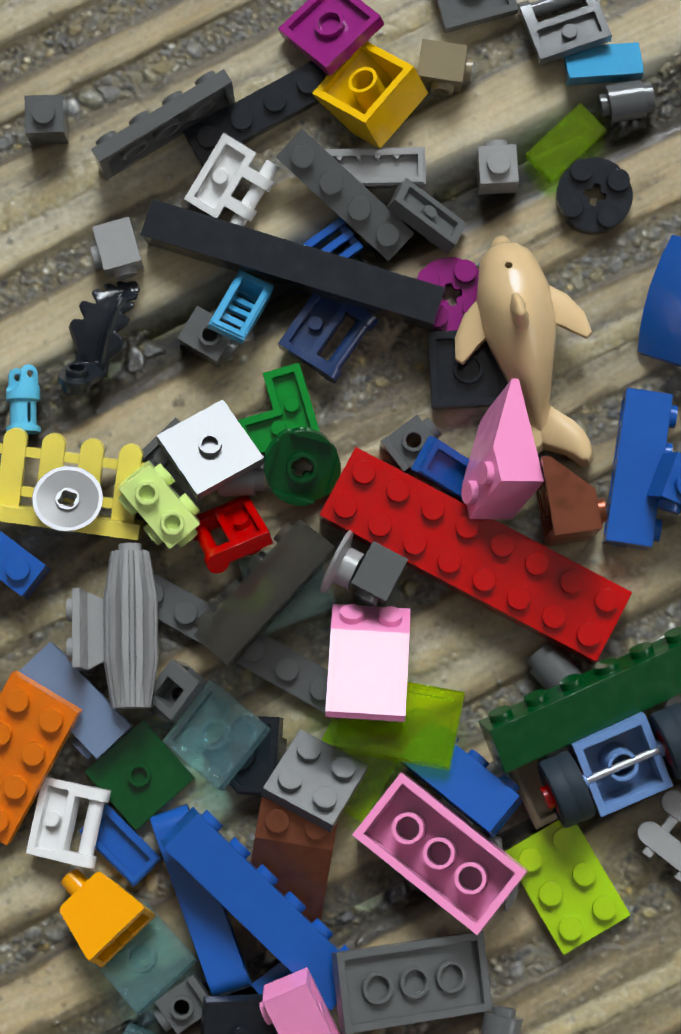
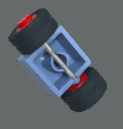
(613, 766)

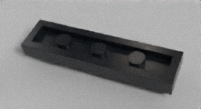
(257, 111)

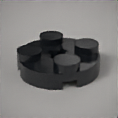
(613, 184)

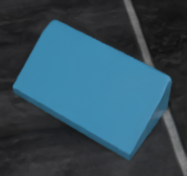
(604, 64)

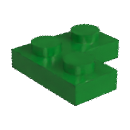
(289, 403)

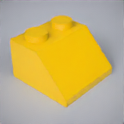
(372, 93)

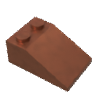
(295, 853)

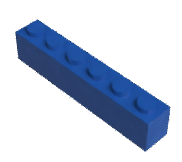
(253, 898)

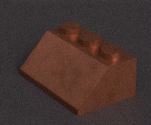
(567, 505)

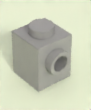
(497, 167)
(117, 249)

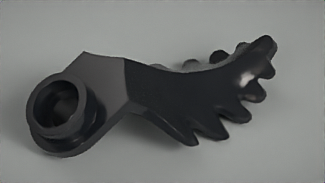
(97, 336)

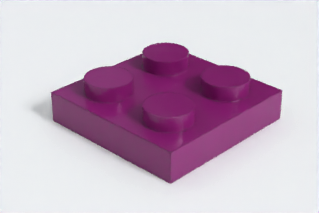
(331, 30)

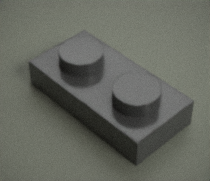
(426, 215)

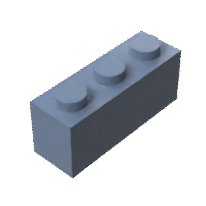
(98, 725)

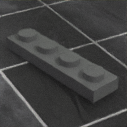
(344, 194)

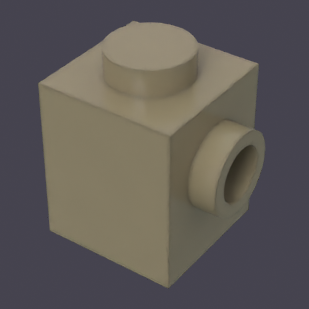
(444, 66)

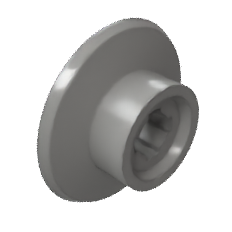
(70, 483)
(343, 565)

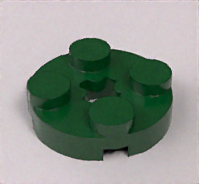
(290, 447)

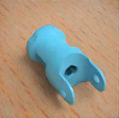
(23, 399)

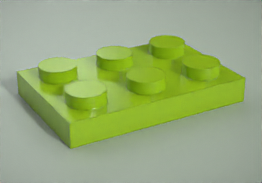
(568, 885)

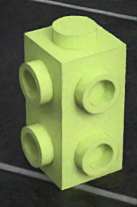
(168, 515)

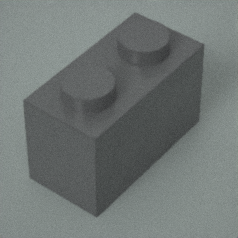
(378, 575)

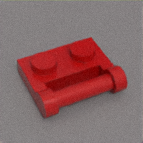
(241, 528)

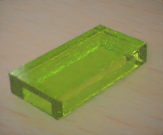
(565, 143)

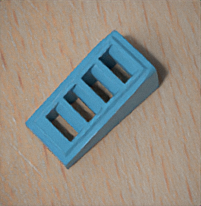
(249, 288)

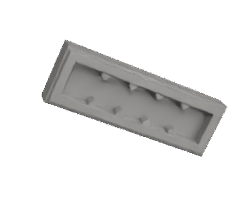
(384, 166)

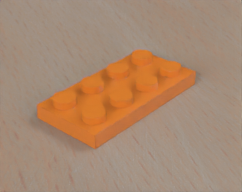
(31, 738)

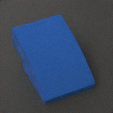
(662, 310)

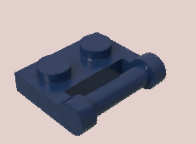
(316, 327)

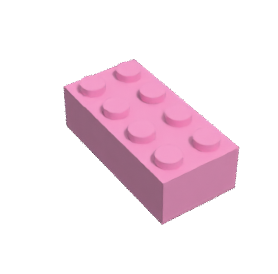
(440, 853)

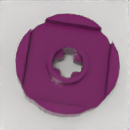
(462, 276)

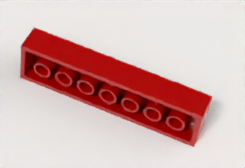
(476, 556)

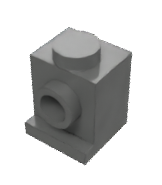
(396, 447)
(173, 679)
(190, 990)

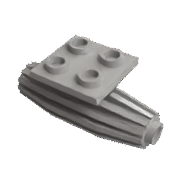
(119, 628)

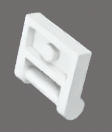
(56, 820)

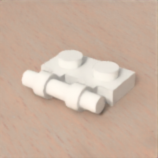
(221, 176)

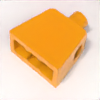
(101, 915)

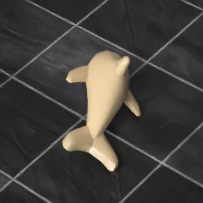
(519, 321)

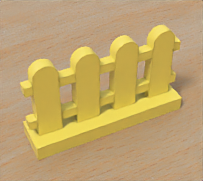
(54, 455)

